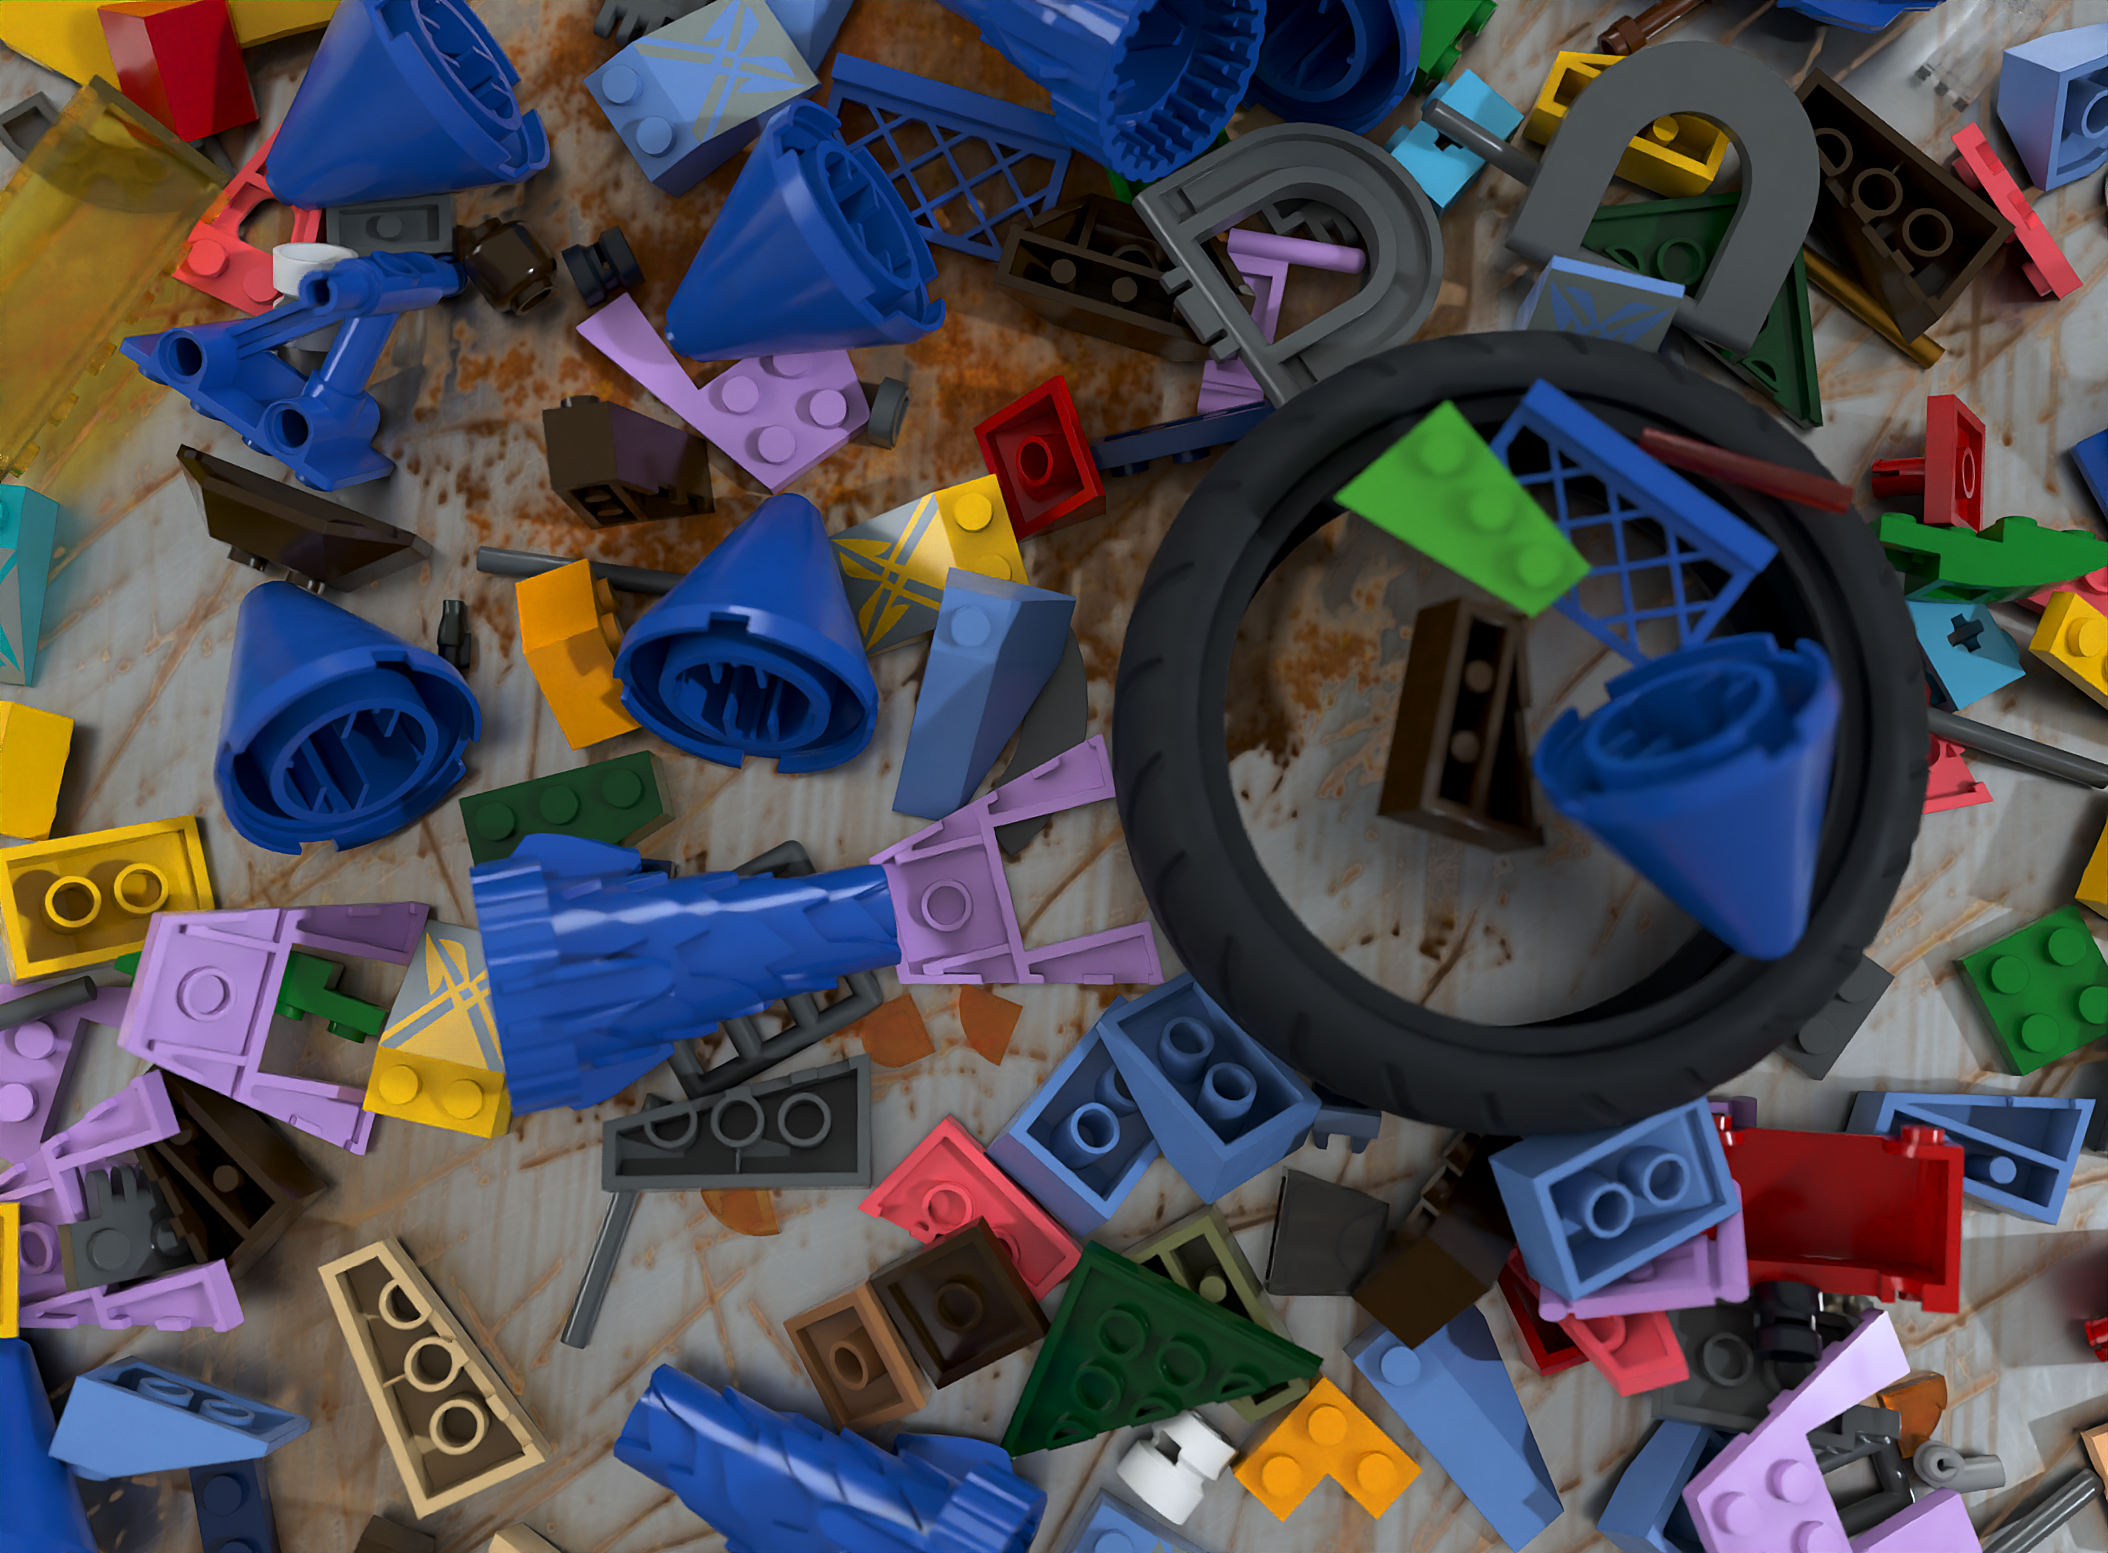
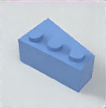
(2014, 1146)

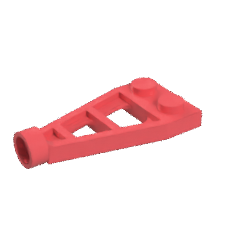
(230, 268)

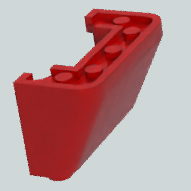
(1851, 1210)

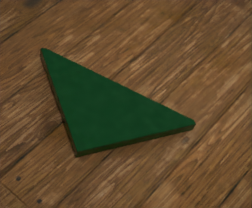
(1677, 244)
(1139, 1353)

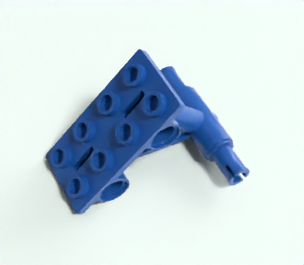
(316, 422)

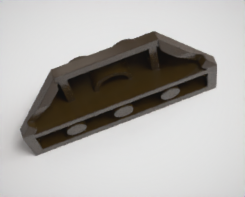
(1100, 273)
(294, 529)

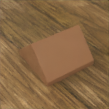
(858, 1359)

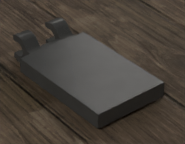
(1733, 1388)

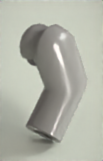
(1942, 1466)

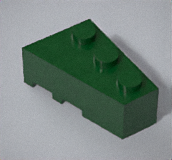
(603, 801)

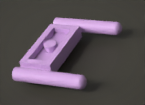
(1264, 266)
(1674, 1280)

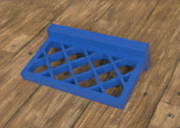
(961, 113)
(1658, 495)

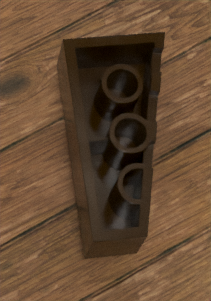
(1894, 211)

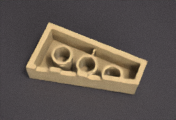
(428, 1382)

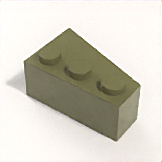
(1208, 1260)

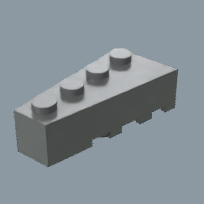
(757, 1137)

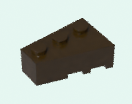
(624, 465)
(1461, 730)
(1446, 1247)

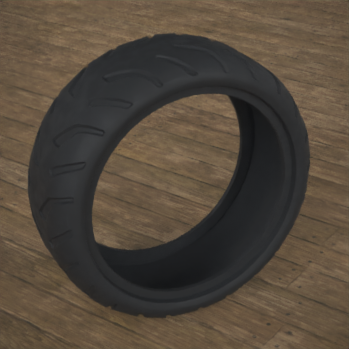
(1707, 1006)

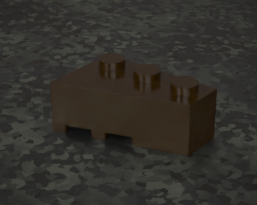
(226, 1176)

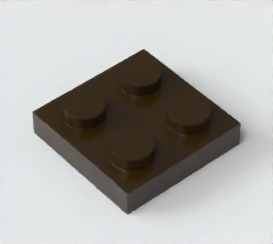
(960, 1303)

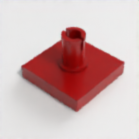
(1949, 474)

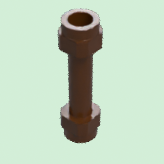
(1631, 35)

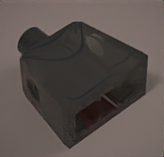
(1323, 1236)

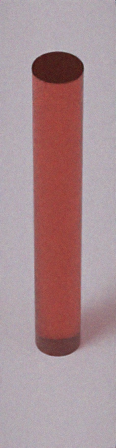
(1746, 471)

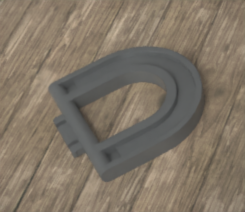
(1775, 156)
(1308, 164)

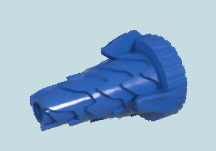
(1130, 78)
(616, 964)
(800, 1489)

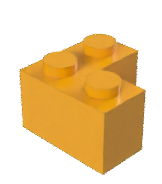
(572, 649)
(1320, 1437)

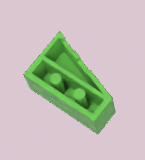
(1467, 512)

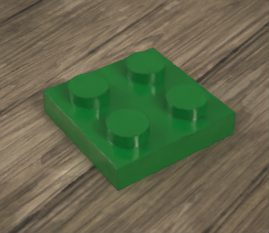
(2040, 989)

